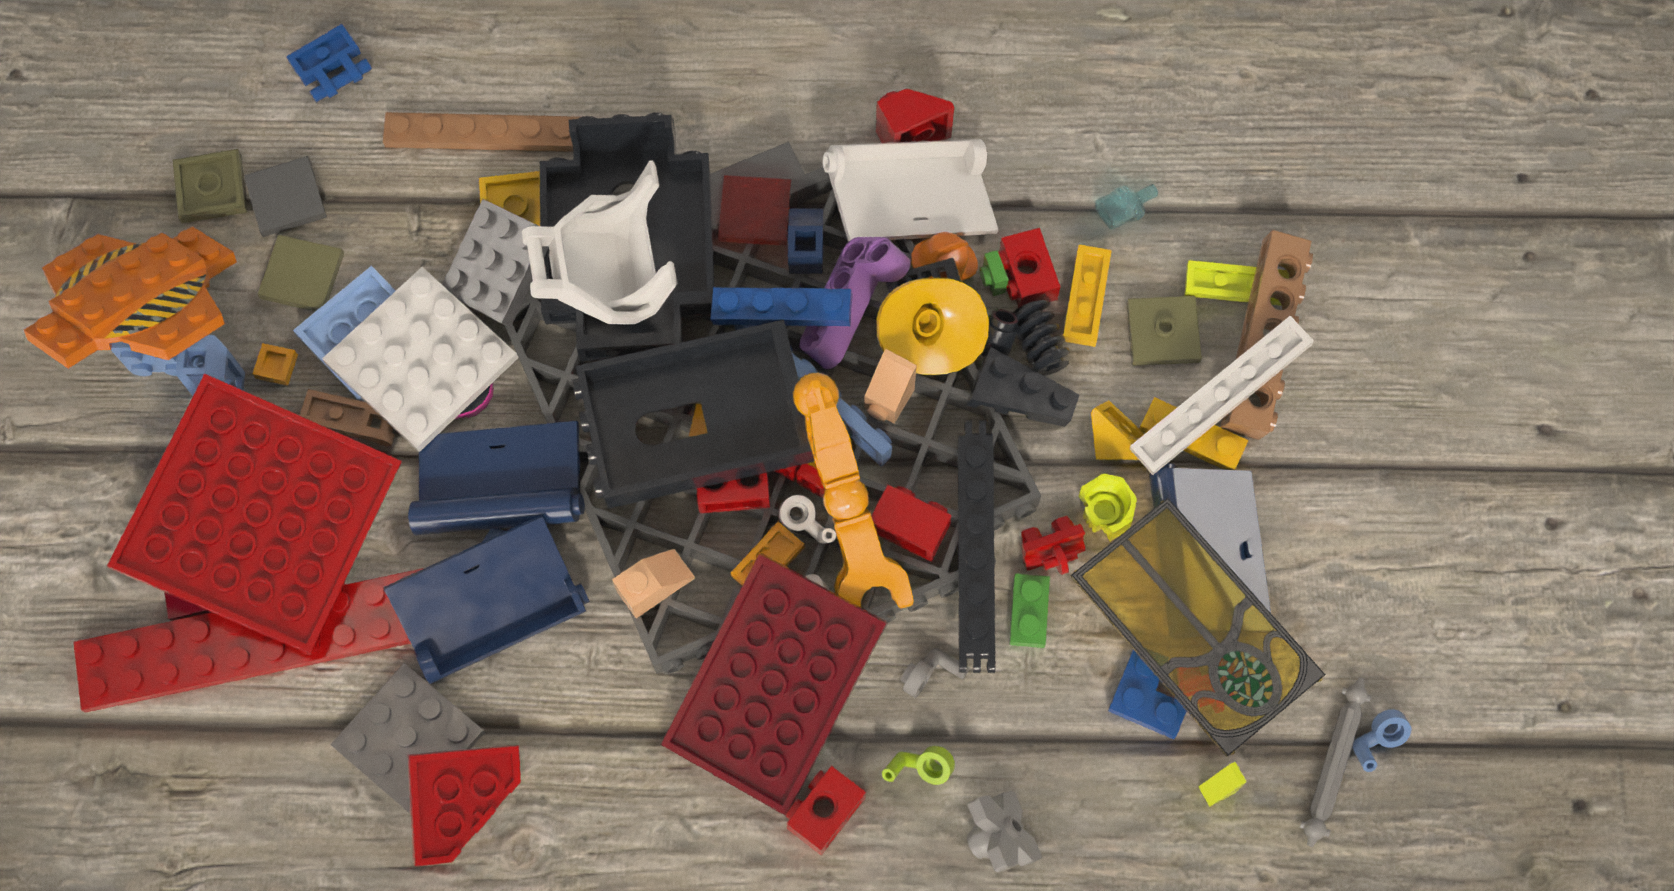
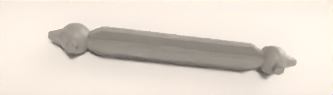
(1335, 762)

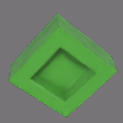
(993, 273)

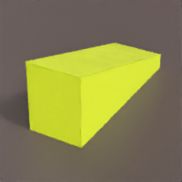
(1223, 784)

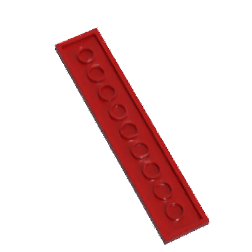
(217, 651)

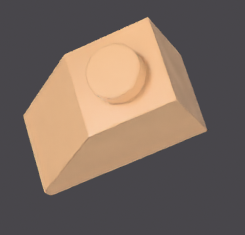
(890, 387)
(652, 581)

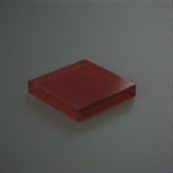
(754, 210)

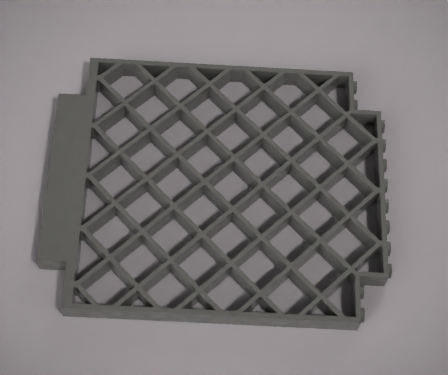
(782, 164)

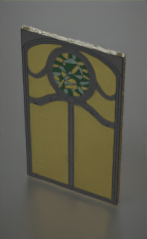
(1197, 626)

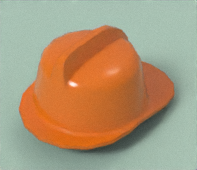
(943, 247)

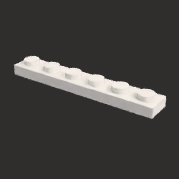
(1221, 395)

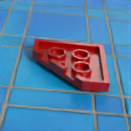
(456, 796)

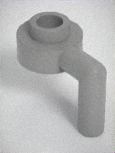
(918, 675)

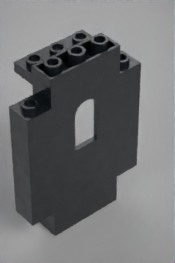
(677, 219)

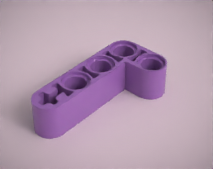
(858, 268)

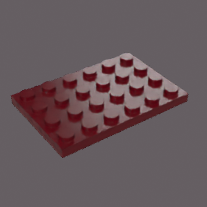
(774, 683)

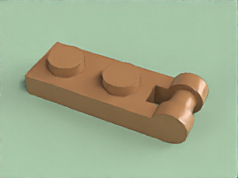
(346, 417)

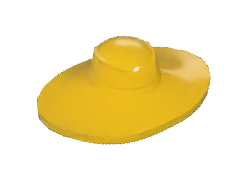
(934, 324)

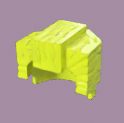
(1108, 505)

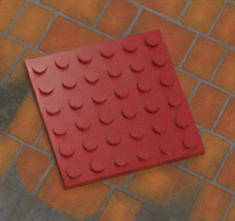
(255, 514)

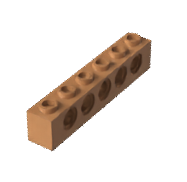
(1294, 256)

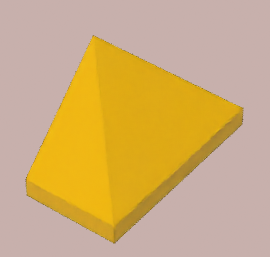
(1113, 433)

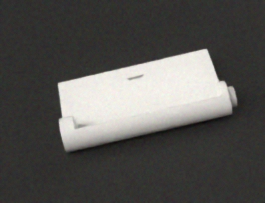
(911, 188)

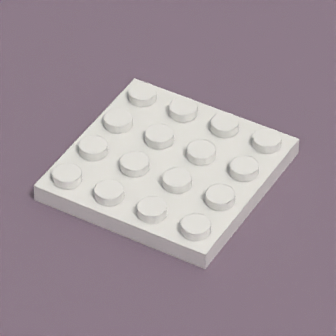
(420, 358)

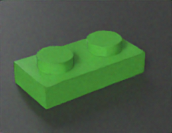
(1029, 610)

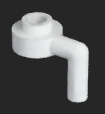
(807, 520)

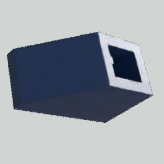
(805, 241)

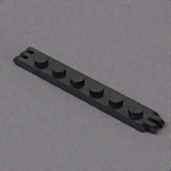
(976, 548)

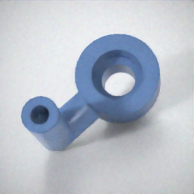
(1382, 734)

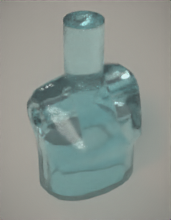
(1124, 205)

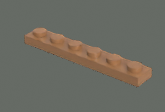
(477, 131)

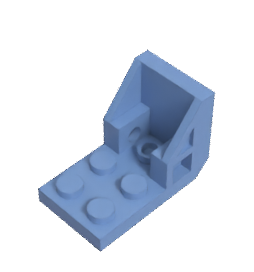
(204, 356)

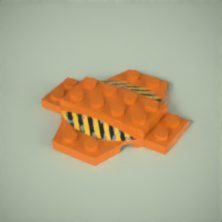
(131, 295)

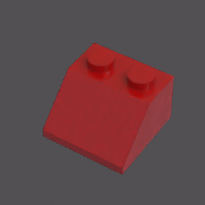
(913, 117)

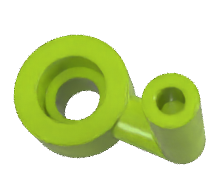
(924, 763)

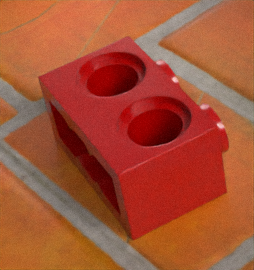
(734, 496)

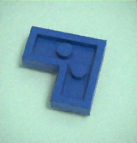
(1142, 704)

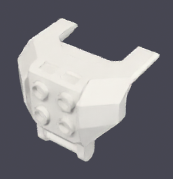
(603, 257)

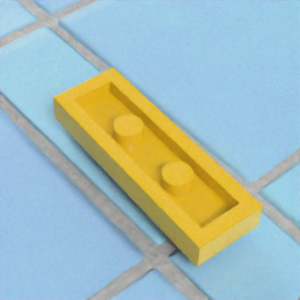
(1086, 295)
(1214, 446)

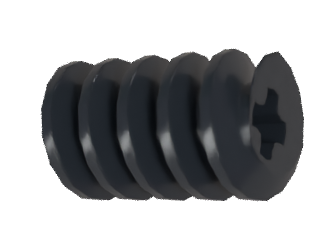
(1039, 338)

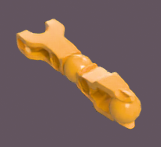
(846, 496)

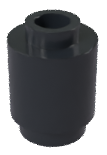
(1002, 331)

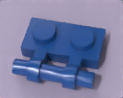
(323, 56)

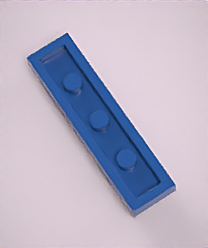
(792, 305)

